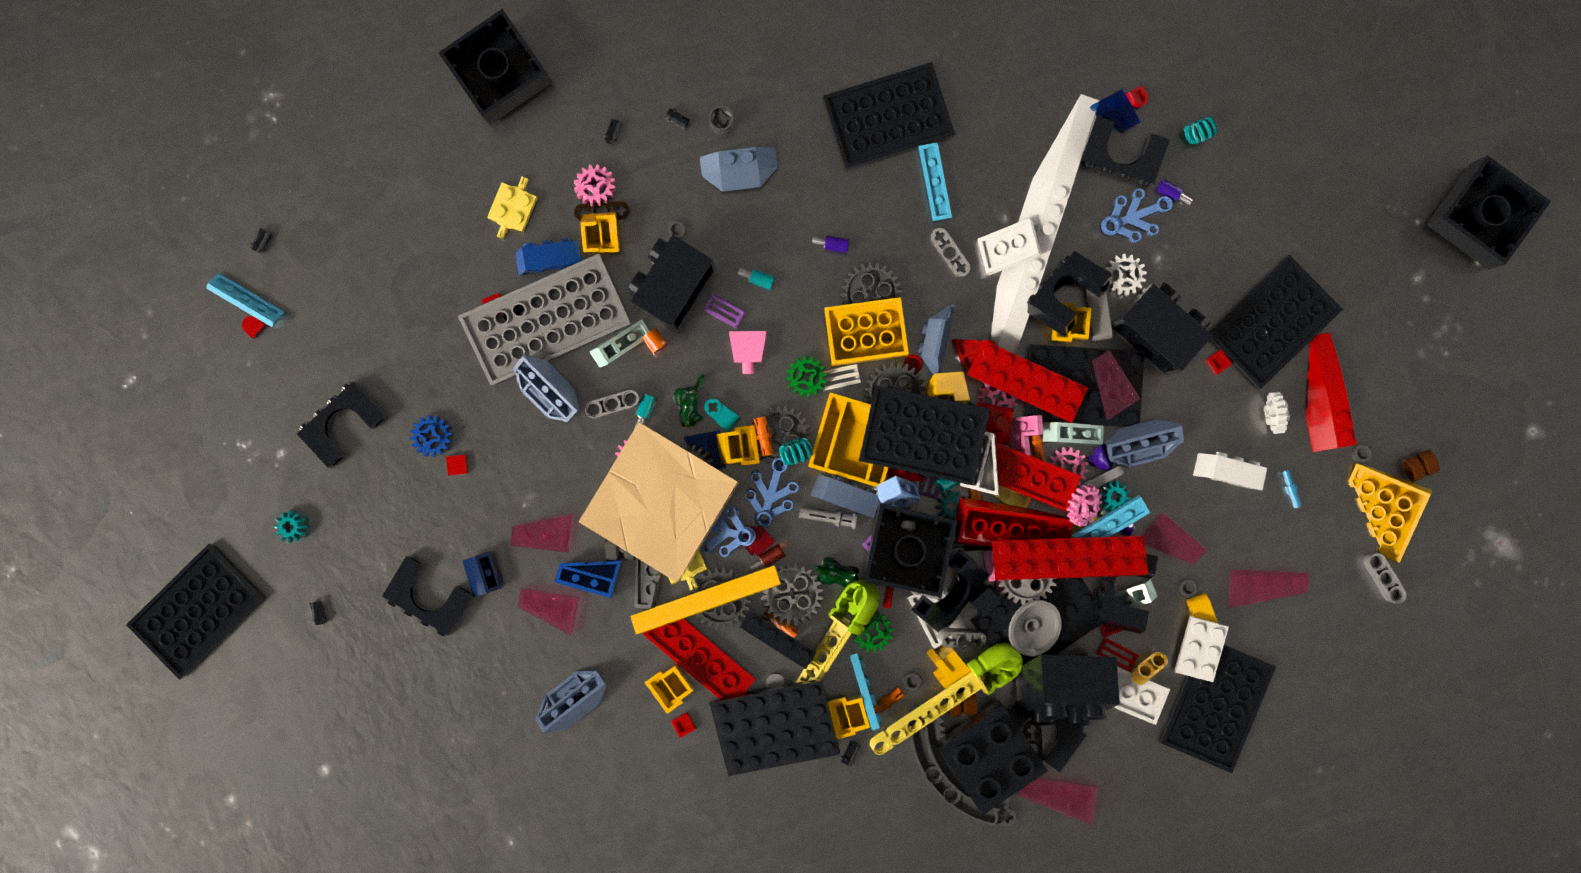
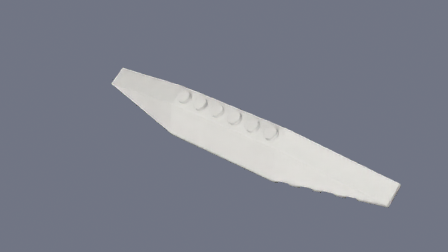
(1045, 207)

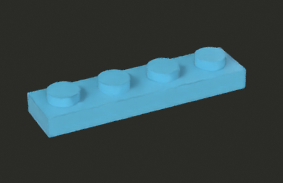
(935, 182)
(245, 300)
(1115, 520)
(869, 700)

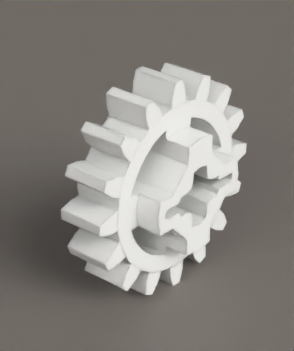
(1131, 279)
(1276, 412)

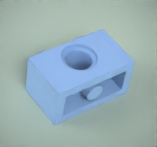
(898, 492)

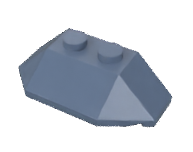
(739, 168)
(936, 339)
(546, 388)
(1144, 442)
(570, 701)

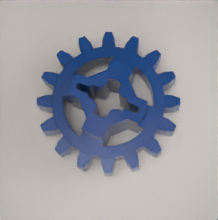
(429, 443)

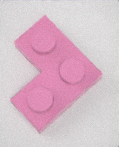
(1021, 430)

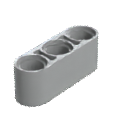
(1100, 318)
(603, 404)
(1391, 584)

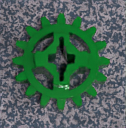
(802, 368)
(881, 634)

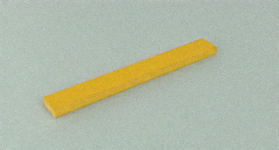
(705, 600)

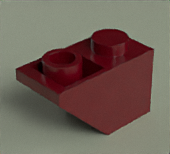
(762, 540)

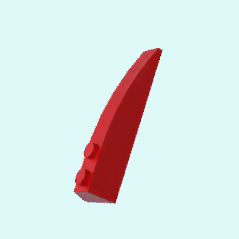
(1327, 400)
(990, 521)

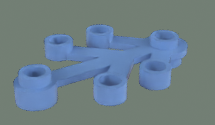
(1133, 216)
(770, 495)
(724, 531)

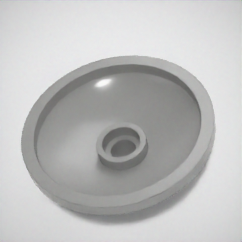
(1041, 631)

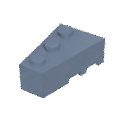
(846, 495)

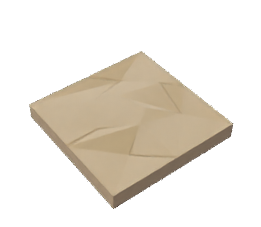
(658, 502)

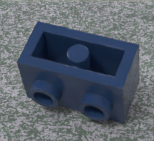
(481, 574)

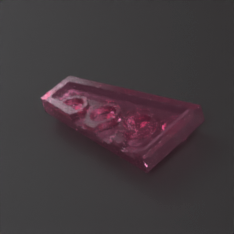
(1259, 586)
(1064, 797)

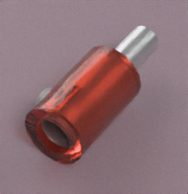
(769, 557)

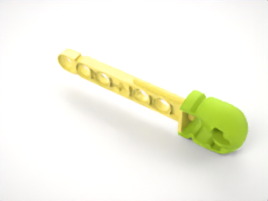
(861, 601)
(1003, 666)

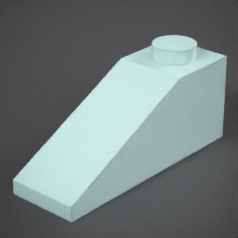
(619, 344)
(1073, 433)
(1136, 594)

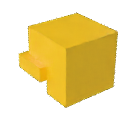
(599, 232)
(1080, 330)
(948, 387)
(738, 446)
(949, 665)
(670, 687)
(848, 715)

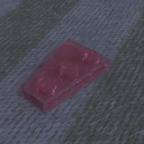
(1113, 385)
(545, 534)
(1171, 539)
(550, 607)

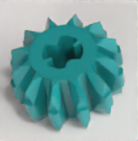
(1200, 130)
(795, 451)
(1113, 504)
(947, 512)
(286, 532)

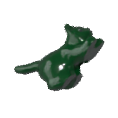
(687, 400)
(833, 573)

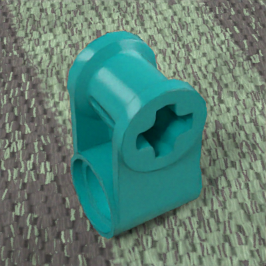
(724, 416)

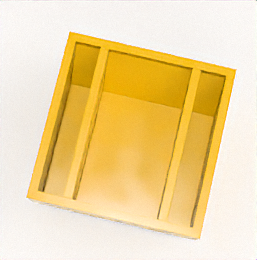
(841, 441)

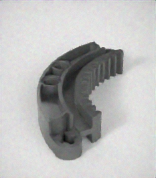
(931, 758)

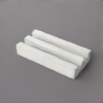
(856, 374)

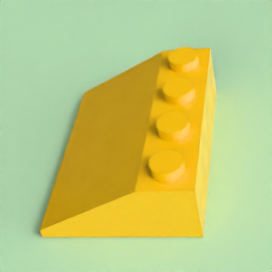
(866, 332)

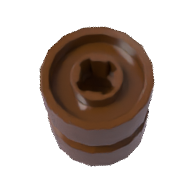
(1423, 464)
(968, 706)

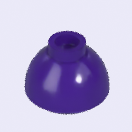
(1100, 458)

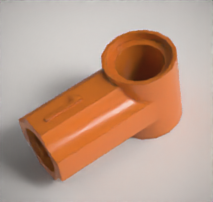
(654, 340)

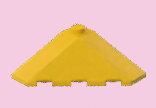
(1391, 507)

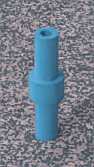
(1291, 488)

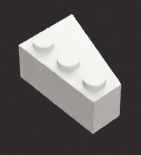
(1231, 471)
(986, 475)

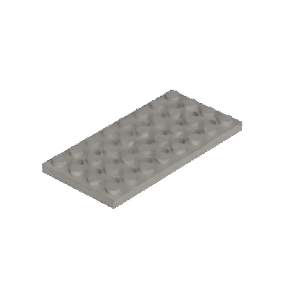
(541, 288)

